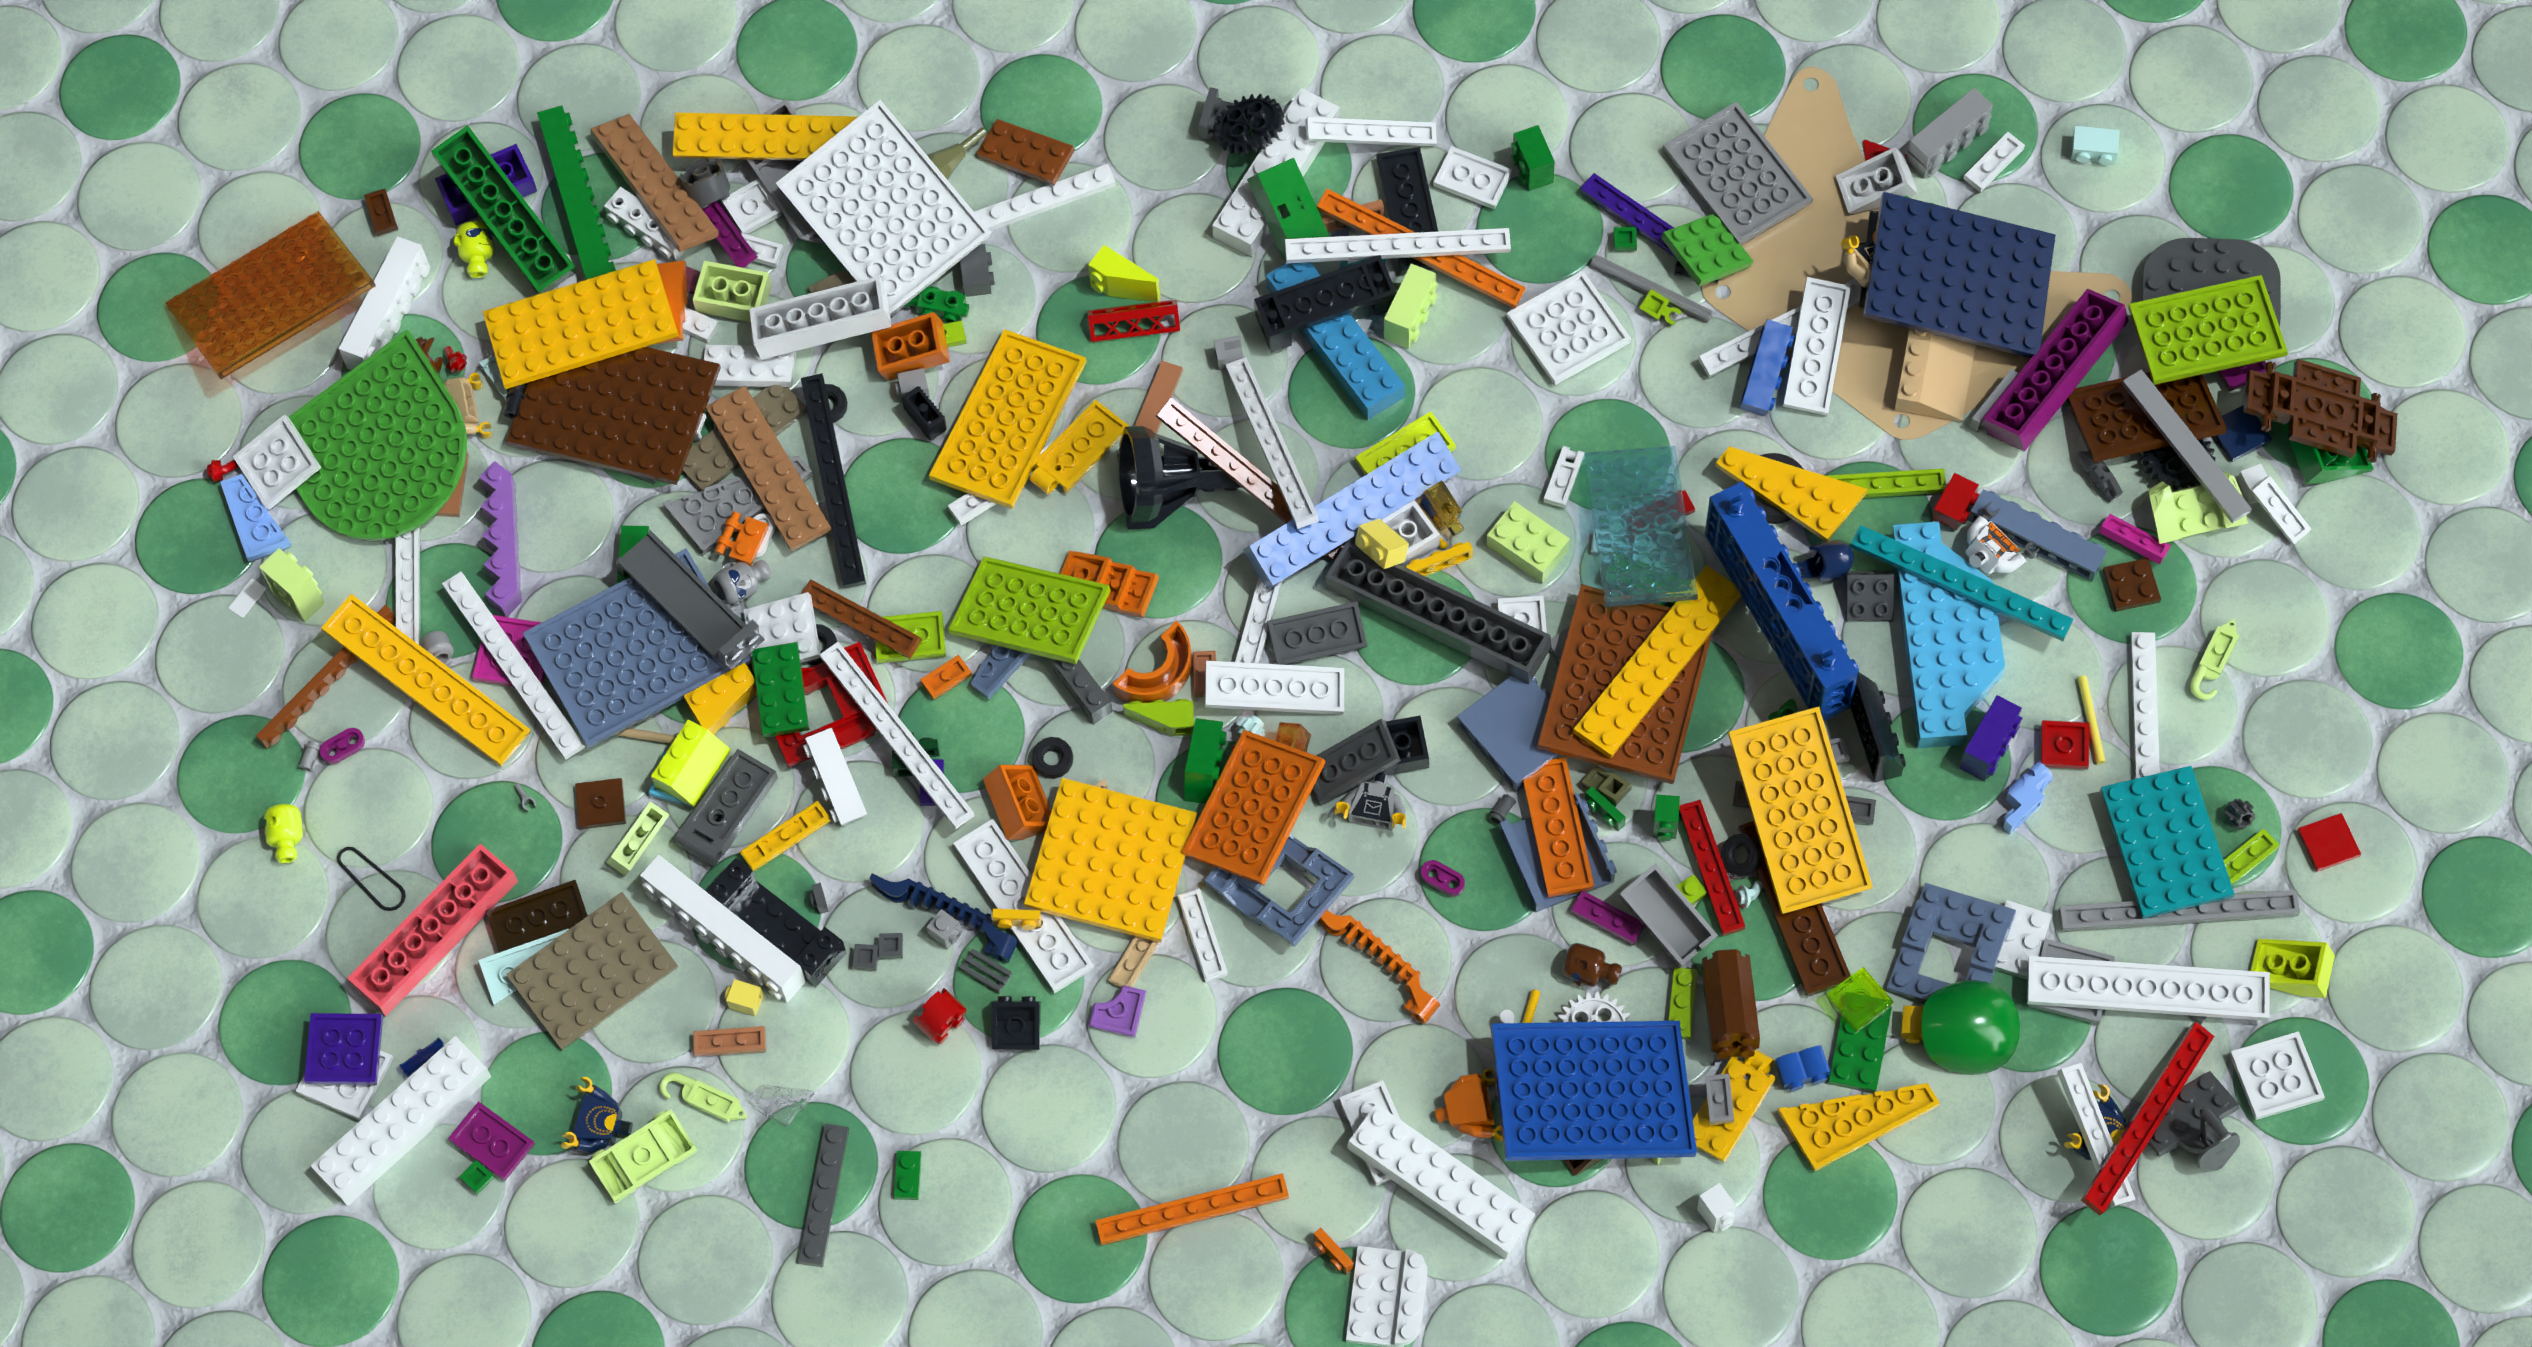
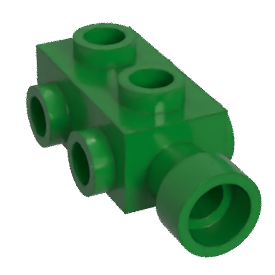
(946, 305)

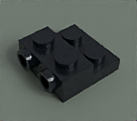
(1016, 1023)

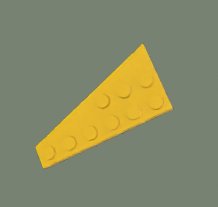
(1804, 496)
(1847, 1123)

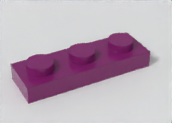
(1607, 917)

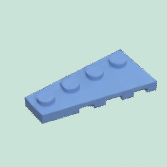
(254, 524)

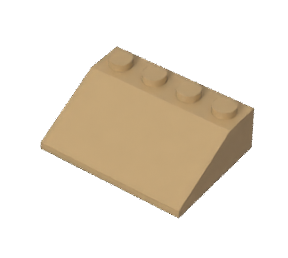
(1935, 376)

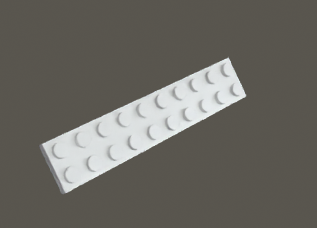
(2148, 988)

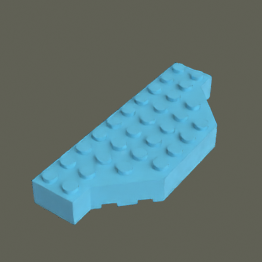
(1948, 644)

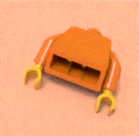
(1470, 1107)

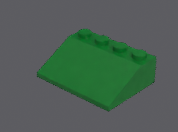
(2325, 466)

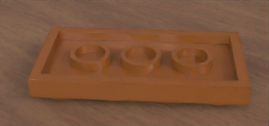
(1025, 152)

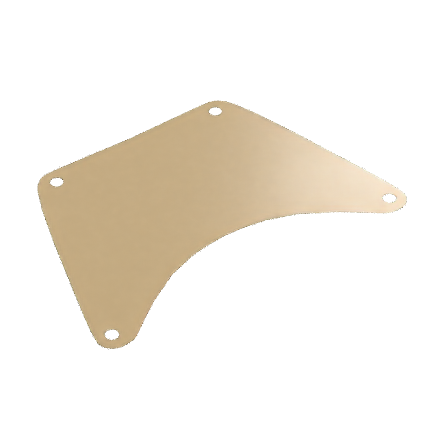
(1816, 145)

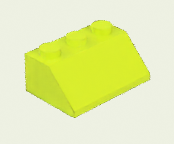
(690, 763)

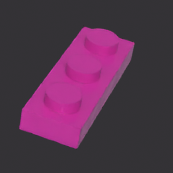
(2134, 538)

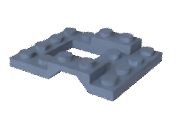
(1953, 918)
(1292, 926)

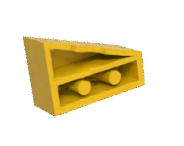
(721, 698)

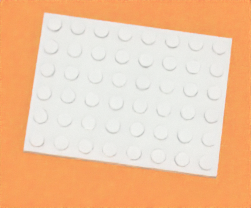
(884, 206)

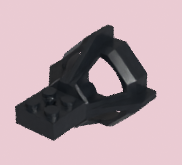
(1158, 483)

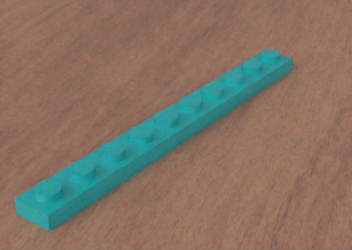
(1961, 583)

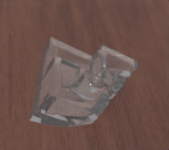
(779, 1102)

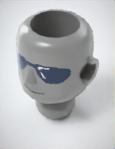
(739, 580)

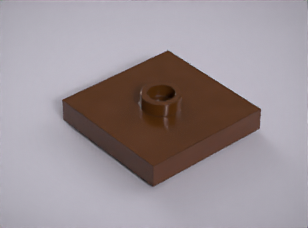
(600, 803)

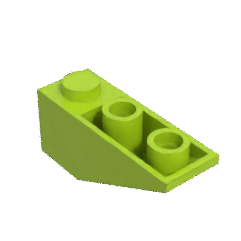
(1172, 717)

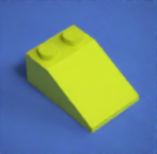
(1121, 278)
(2295, 966)

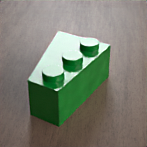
(1203, 760)

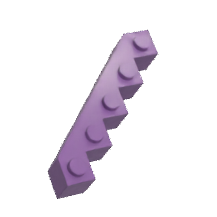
(502, 539)

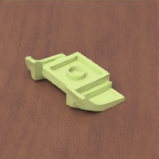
(2187, 511)

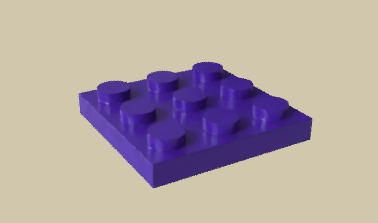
(343, 1049)

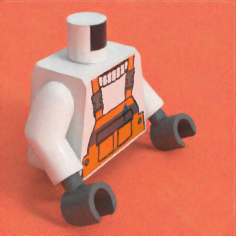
(1992, 548)

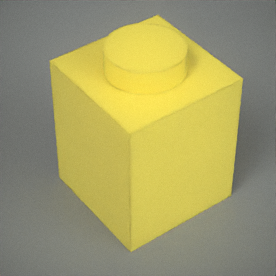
(744, 997)

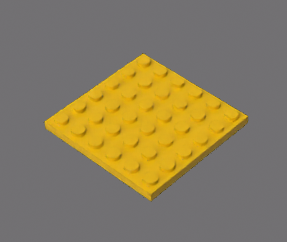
(1110, 860)

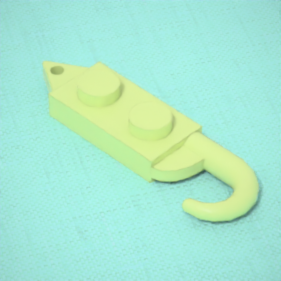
(2215, 658)
(705, 1097)

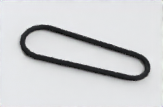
(379, 870)

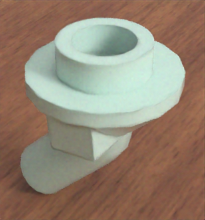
(1745, 896)

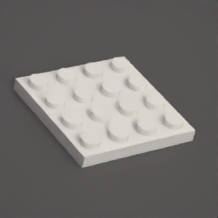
(1568, 327)

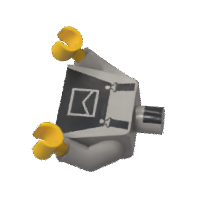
(1373, 805)

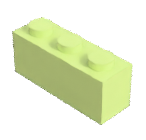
(637, 838)

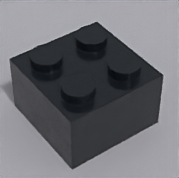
(1410, 745)

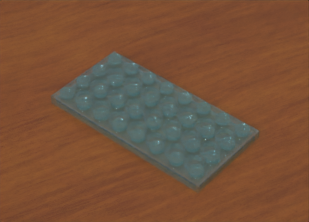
(1640, 526)

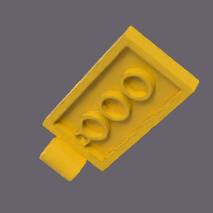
(1078, 449)
(1747, 1096)

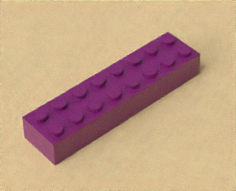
(2055, 370)

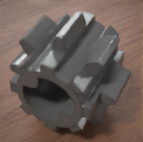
(2239, 813)

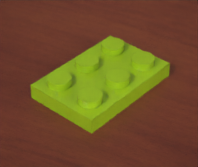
(927, 626)

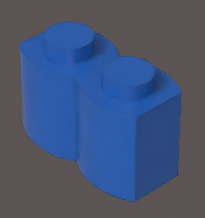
(1802, 1068)

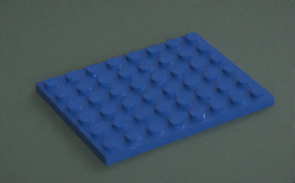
(1592, 1090)

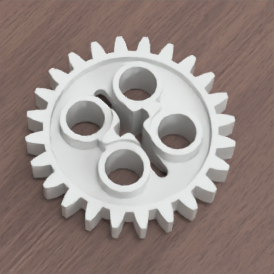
(1591, 1008)

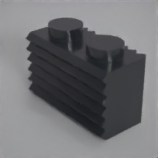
(924, 413)

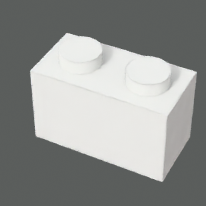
(1716, 1208)

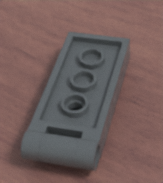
(731, 797)

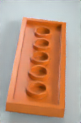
(1558, 830)

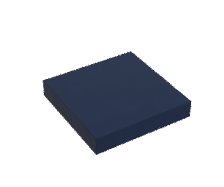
(2242, 434)

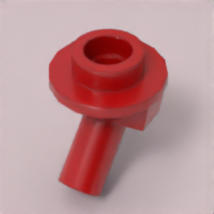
(457, 361)
(216, 470)

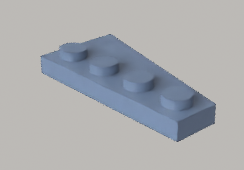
(997, 670)

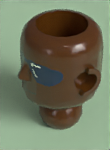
(1588, 965)

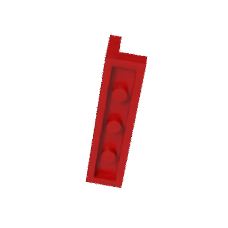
(1136, 312)

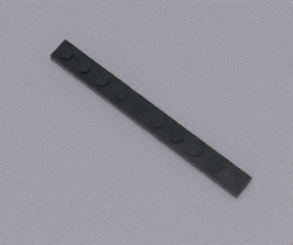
(833, 481)

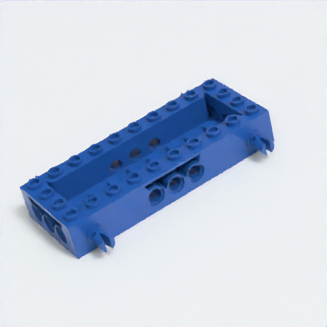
(1773, 594)

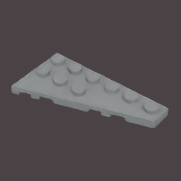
(706, 512)

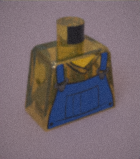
(1438, 501)

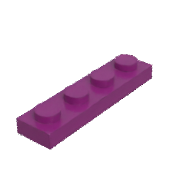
(729, 236)

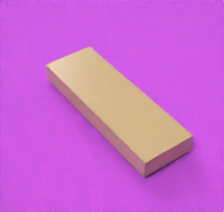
(1133, 962)

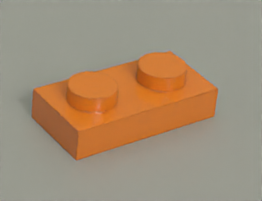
(946, 677)
(1339, 1259)

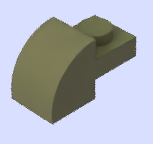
(1609, 785)

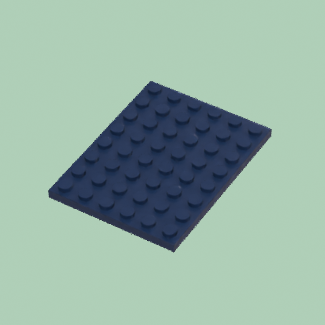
(1959, 275)

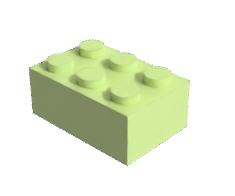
(730, 291)
(1410, 306)
(1528, 542)
(292, 584)

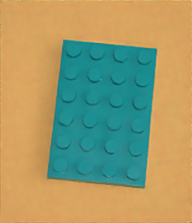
(2167, 842)

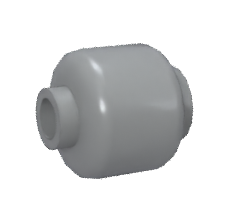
(438, 645)

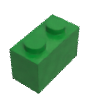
(1666, 817)

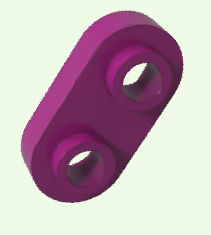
(342, 745)
(1443, 878)

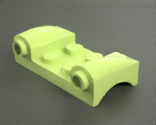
(642, 1155)

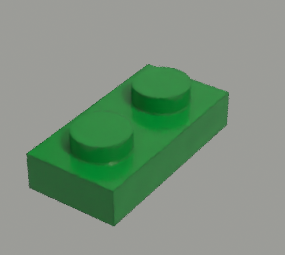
(1610, 814)
(907, 1175)

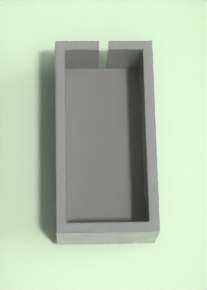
(1949, 133)
(1667, 915)

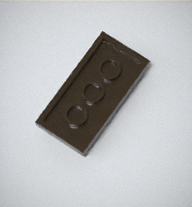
(536, 915)

